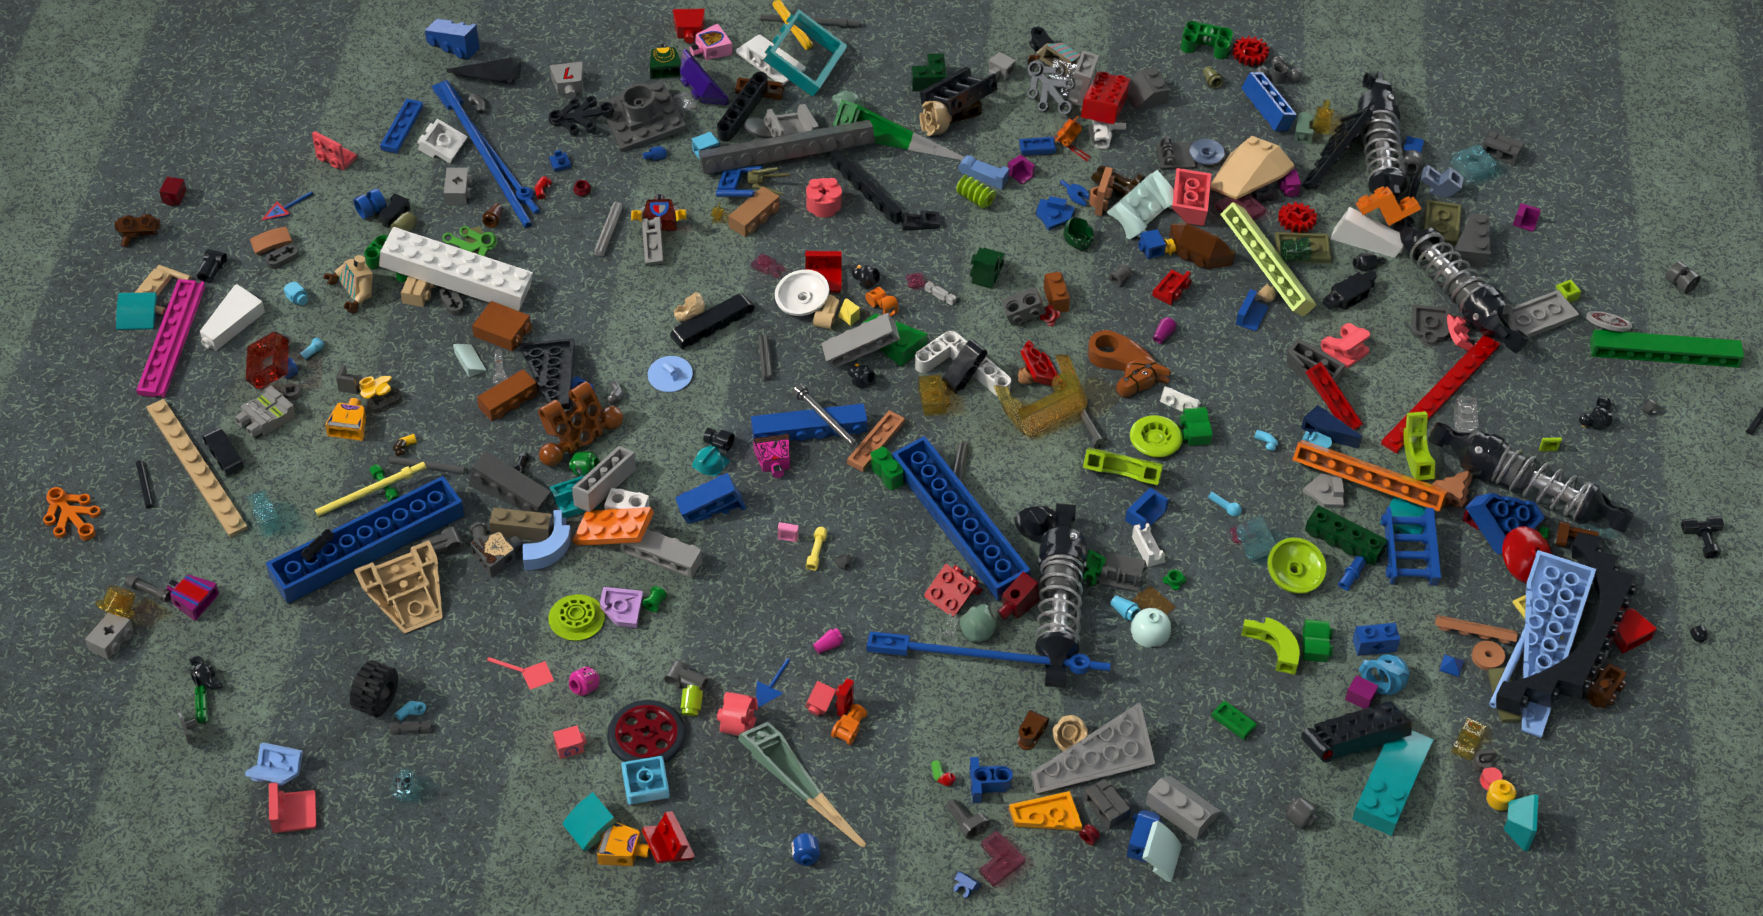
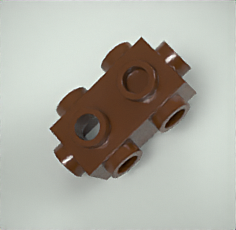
(132, 227)
(1607, 684)

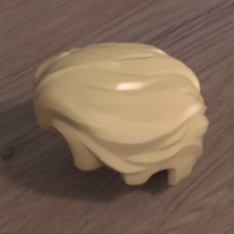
(693, 306)
(1069, 731)

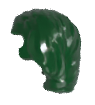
(1078, 233)

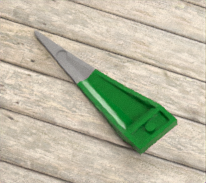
(888, 132)

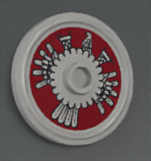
(1608, 321)

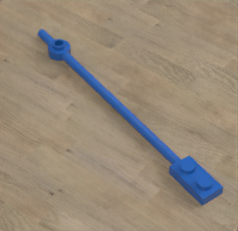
(523, 194)
(900, 644)

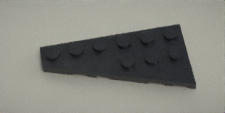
(1336, 145)
(551, 367)

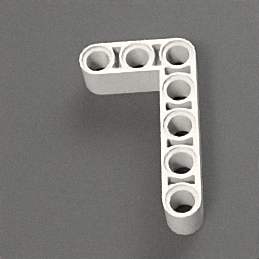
(950, 345)

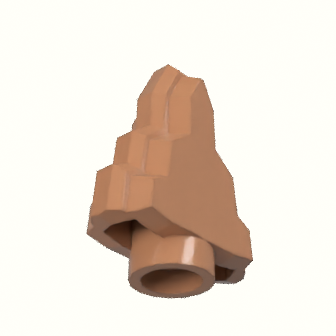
(1457, 488)

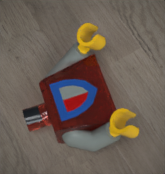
(660, 208)

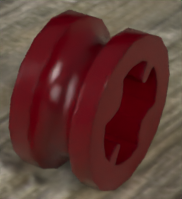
(1089, 834)

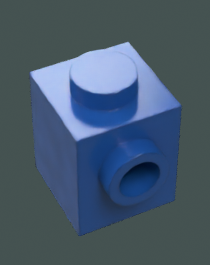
(1152, 244)

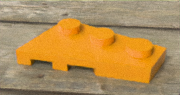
(1047, 813)

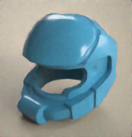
(1393, 667)

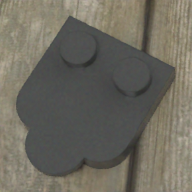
(1429, 324)

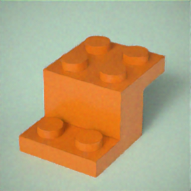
(1387, 205)

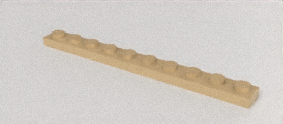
(197, 468)

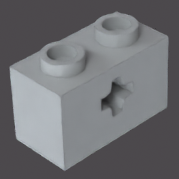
(457, 186)
(109, 635)

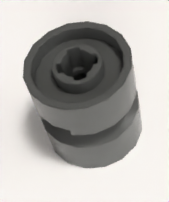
(1683, 277)

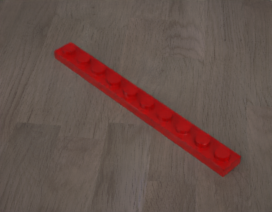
(1444, 388)

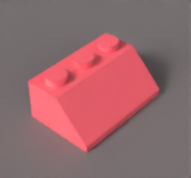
(1191, 195)

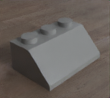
(1181, 806)

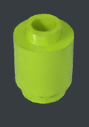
(691, 700)

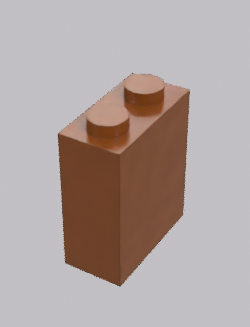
(502, 326)

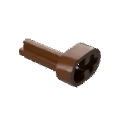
(1565, 531)

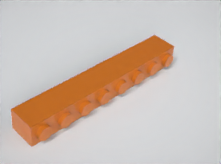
(1370, 475)

